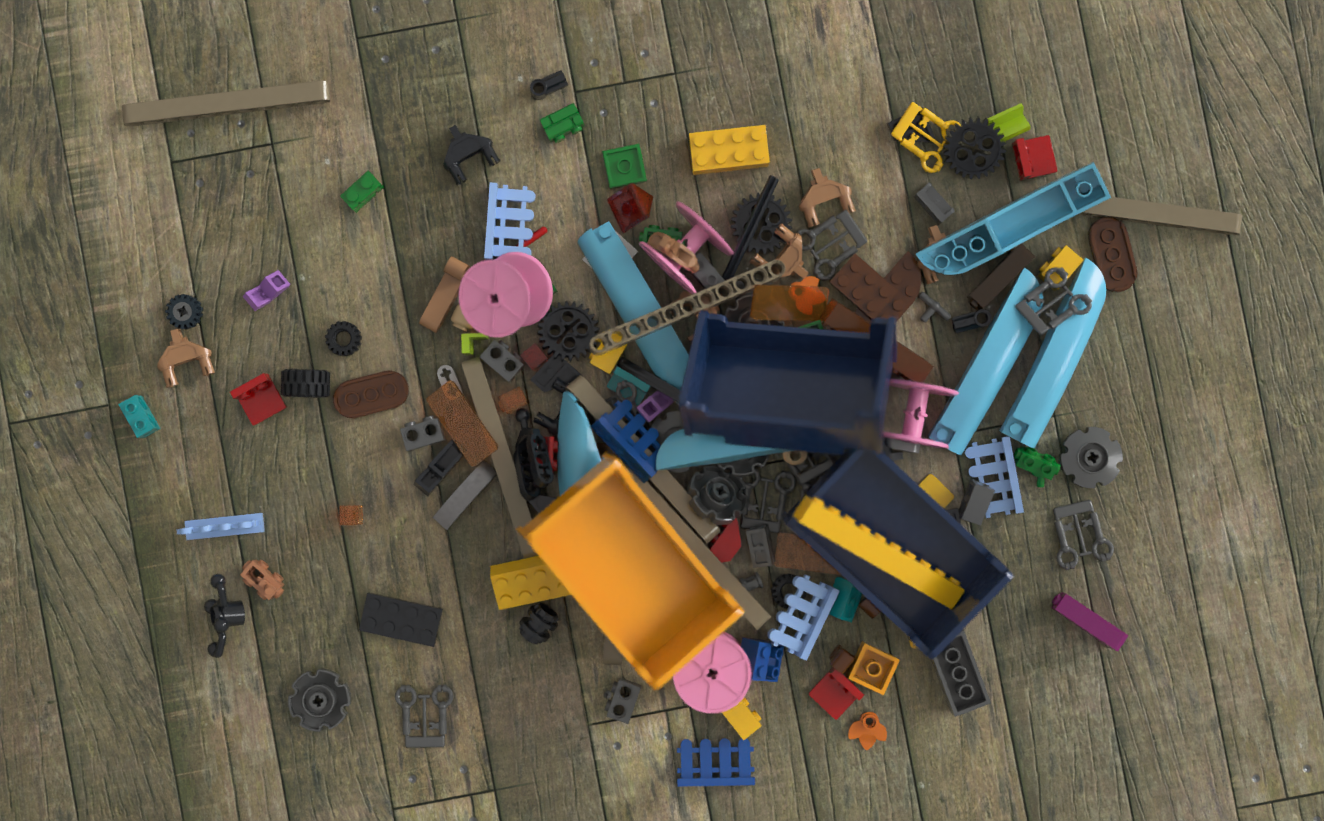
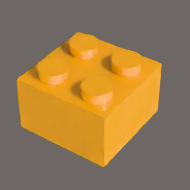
(872, 668)

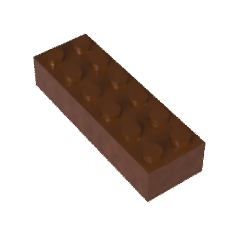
(910, 364)

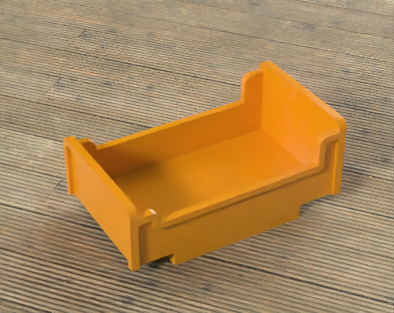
(631, 572)

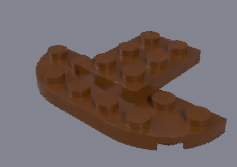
(878, 295)

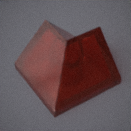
(630, 206)

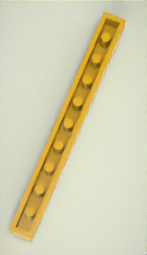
(878, 552)

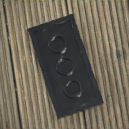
(401, 619)

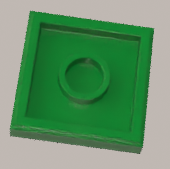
(624, 166)

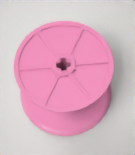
(694, 240)
(505, 294)
(916, 411)
(723, 687)

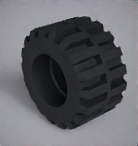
(305, 383)

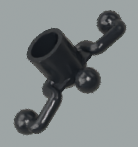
(222, 614)

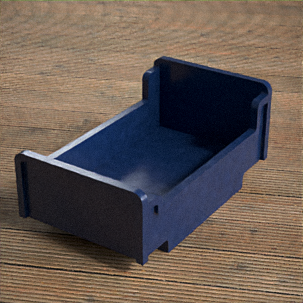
(789, 385)
(895, 506)

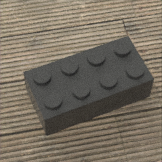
(960, 677)

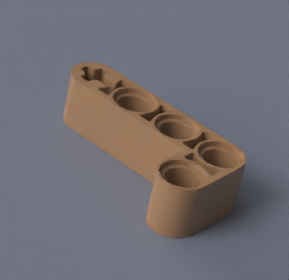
(444, 295)

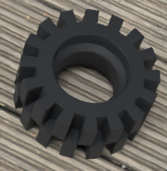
(332, 335)
(777, 587)

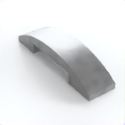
(464, 495)

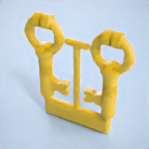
(906, 121)

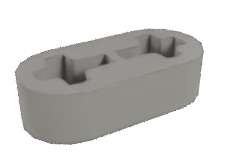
(452, 376)
(901, 445)

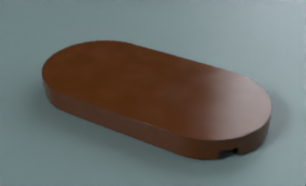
(1113, 253)
(371, 394)

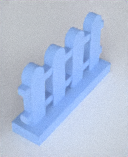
(503, 214)
(999, 467)
(223, 526)
(813, 620)

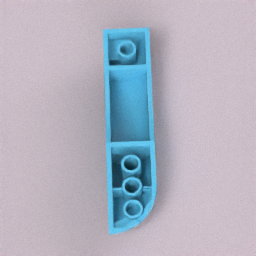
(1016, 222)
(632, 300)
(1056, 360)
(987, 368)
(576, 444)
(703, 449)

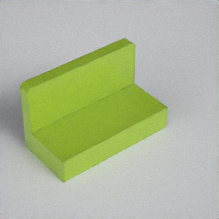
(1011, 122)
(468, 344)

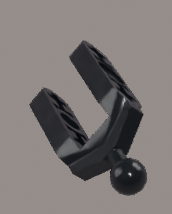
(527, 447)

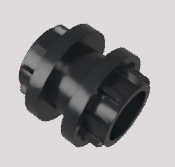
(537, 625)

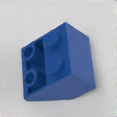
(763, 658)

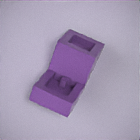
(267, 290)
(654, 405)

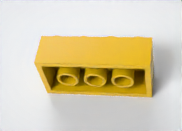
(729, 149)
(525, 582)

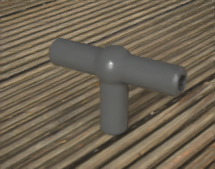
(934, 306)

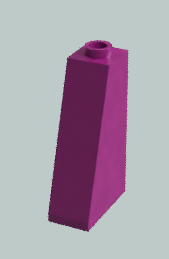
(1089, 621)

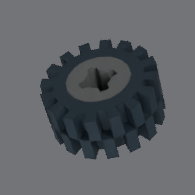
(191, 313)

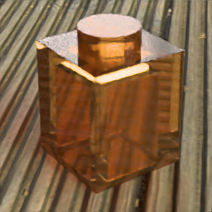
(513, 400)
(351, 514)

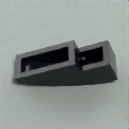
(439, 468)

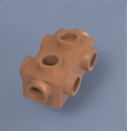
(267, 584)

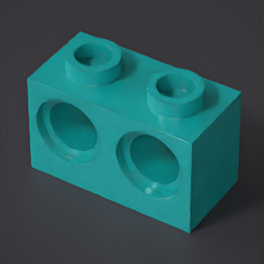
(139, 416)

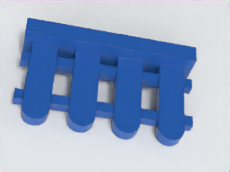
(624, 447)
(724, 764)

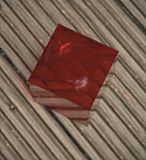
(534, 357)

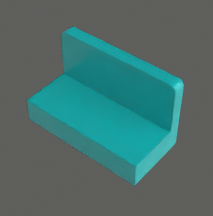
(621, 375)
(846, 601)

